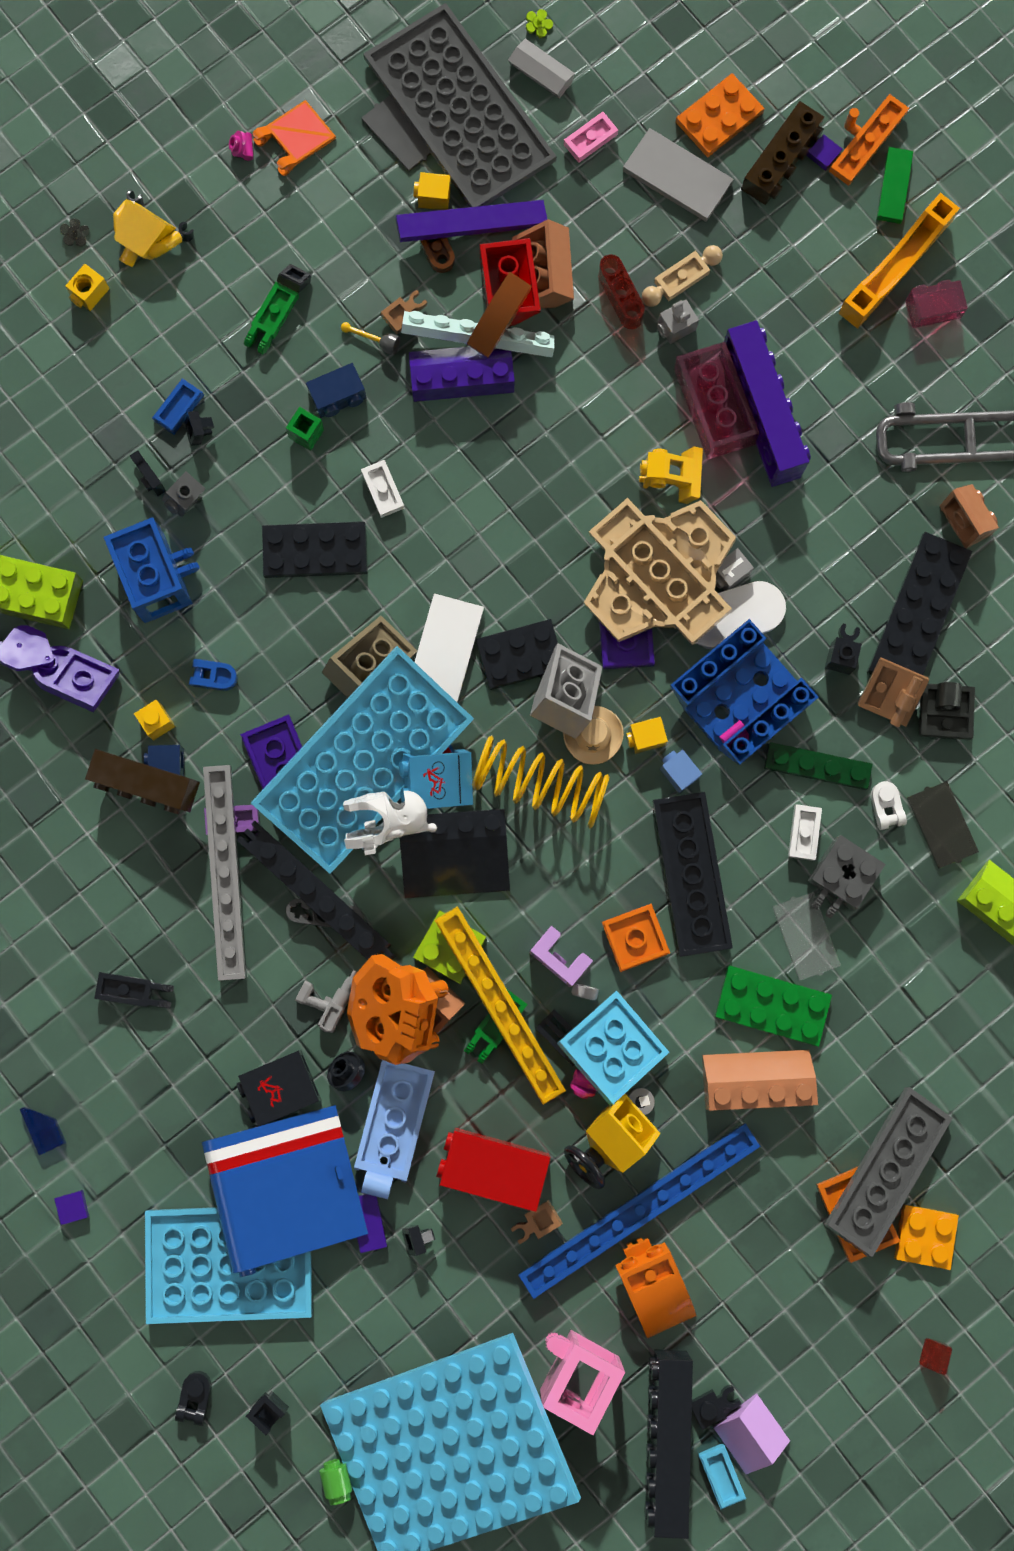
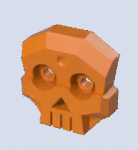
(394, 1009)

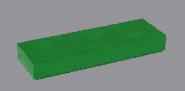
(894, 185)

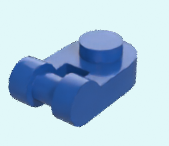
(222, 675)

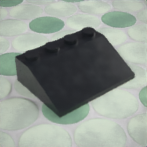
(458, 858)

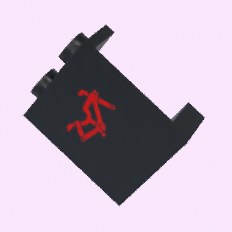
(278, 1088)

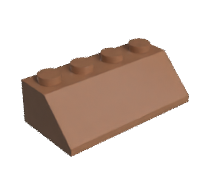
(759, 1080)

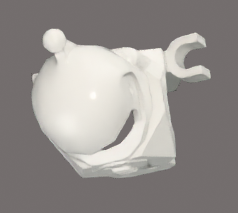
(398, 819)

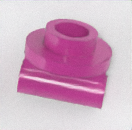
(241, 145)
(731, 731)
(581, 1086)

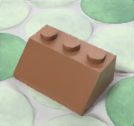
(551, 262)

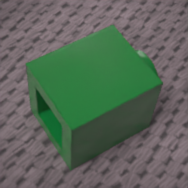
(305, 428)

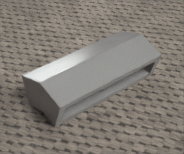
(541, 68)

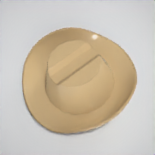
(599, 739)

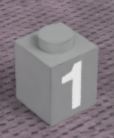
(733, 570)

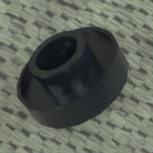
(346, 1071)

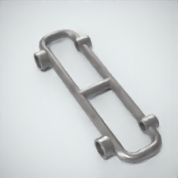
(906, 415)

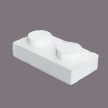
(382, 488)
(804, 832)

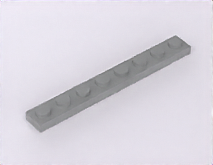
(224, 872)

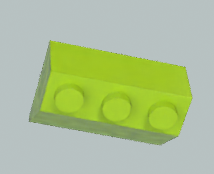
(992, 899)

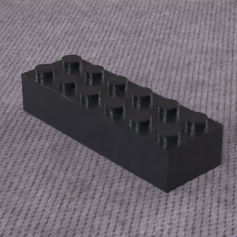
(670, 1444)

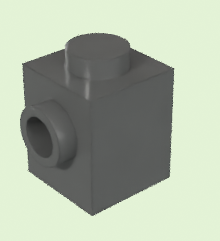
(183, 494)

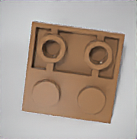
(893, 692)

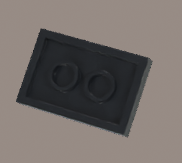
(517, 653)

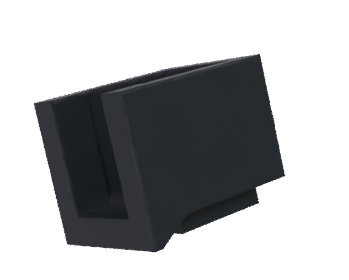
(267, 1412)

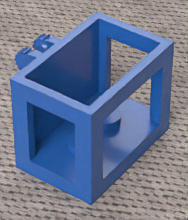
(150, 568)

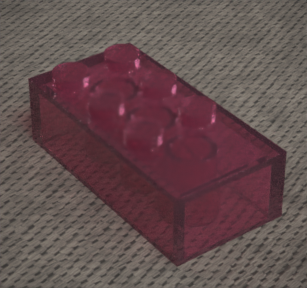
(716, 400)

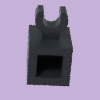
(844, 652)

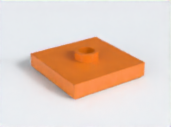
(635, 937)

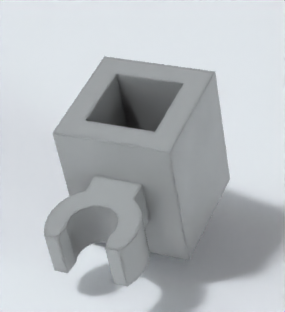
(677, 321)

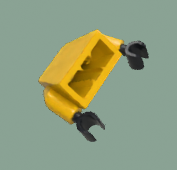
(145, 232)

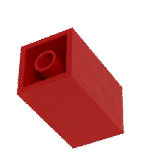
(493, 1169)

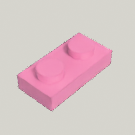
(590, 137)

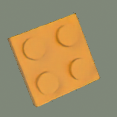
(926, 1236)

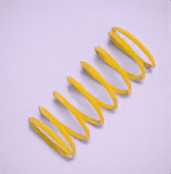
(484, 766)

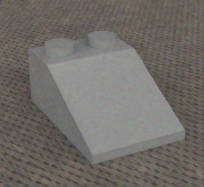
(567, 692)

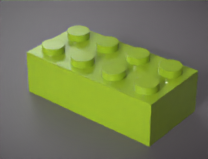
(38, 592)

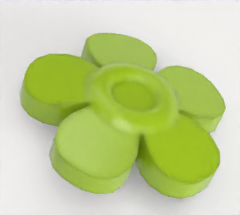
(538, 22)

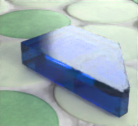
(43, 1130)

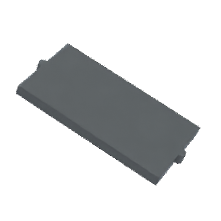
(396, 133)

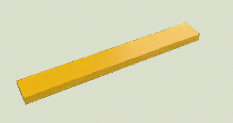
(500, 1005)

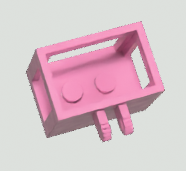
(566, 1403)

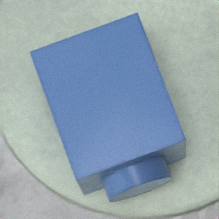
(680, 770)

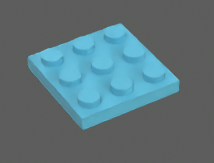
(613, 1048)

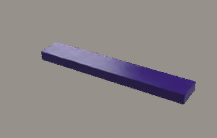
(470, 220)

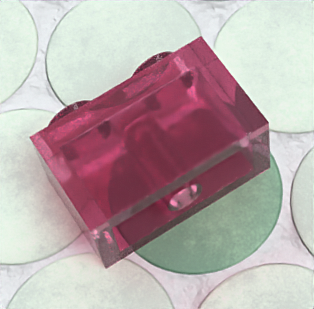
(936, 303)

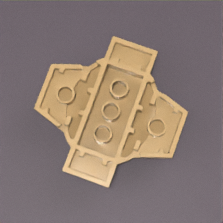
(660, 571)

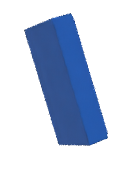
(177, 405)

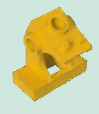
(655, 472)

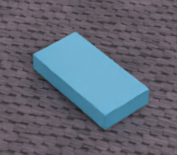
(722, 1476)

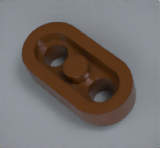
(439, 250)

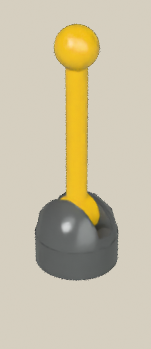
(388, 343)

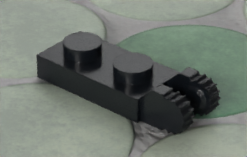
(130, 990)

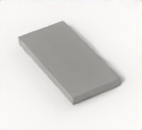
(677, 174)

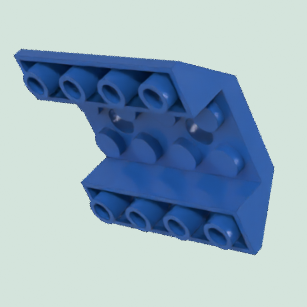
(727, 680)

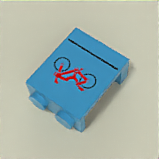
(439, 778)

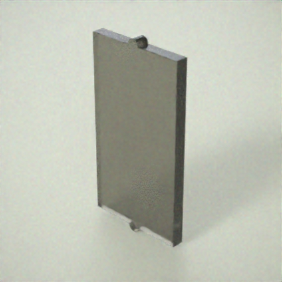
(942, 824)

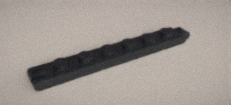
(315, 893)

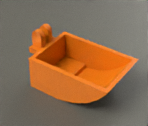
(654, 1287)

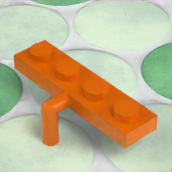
(868, 138)

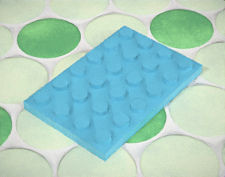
(194, 1280)

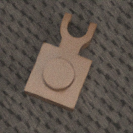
(395, 312)
(539, 1222)

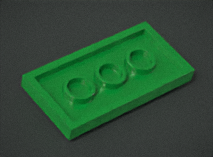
(773, 1006)

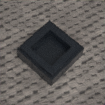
(294, 278)

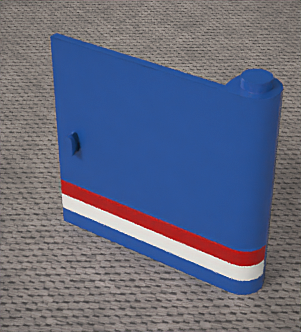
(282, 1189)

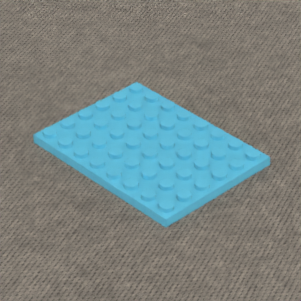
(450, 1449)

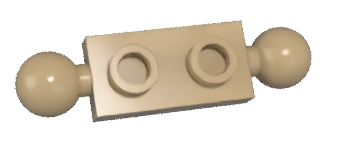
(682, 276)

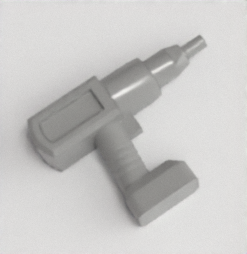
(332, 1007)

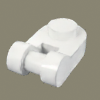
(885, 796)

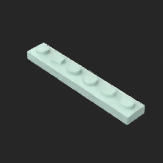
(460, 331)

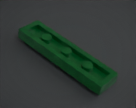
(818, 766)

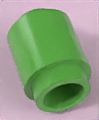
(336, 1482)

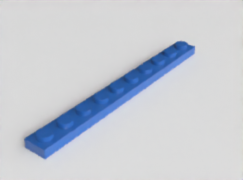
(638, 1210)

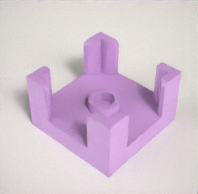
(555, 962)

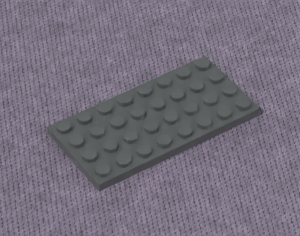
(459, 107)

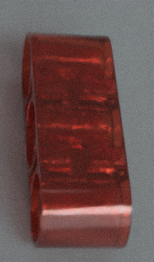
(621, 280)

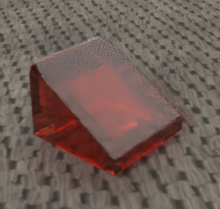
(935, 1356)

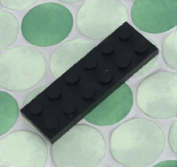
(922, 604)
(692, 874)

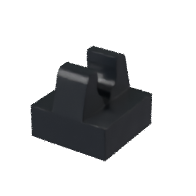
(198, 427)
(416, 1239)

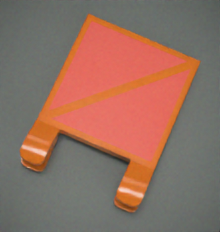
(298, 133)

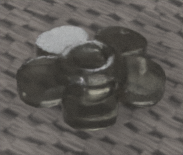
(74, 233)

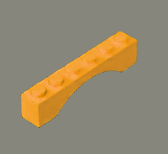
(897, 264)

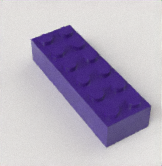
(779, 434)

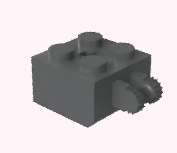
(830, 880)

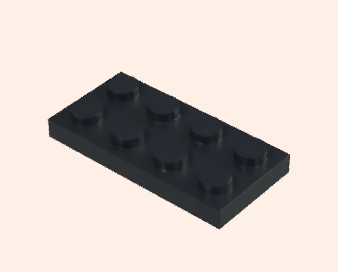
(314, 549)

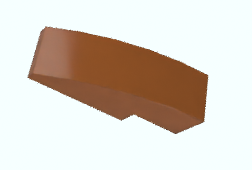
(499, 314)

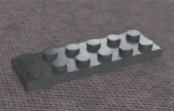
(888, 1172)

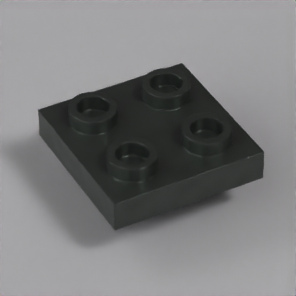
(947, 711)

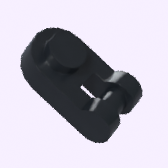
(196, 1389)

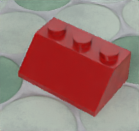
(515, 257)

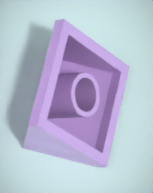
(752, 1435)

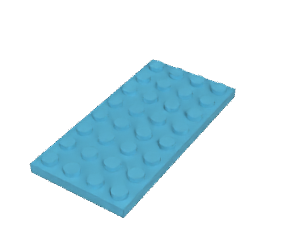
(360, 754)

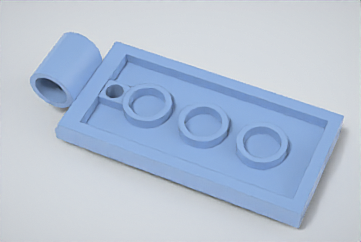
(393, 1126)

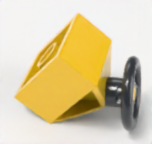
(616, 1139)

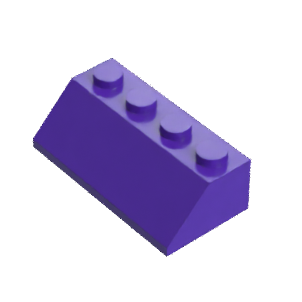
(460, 373)

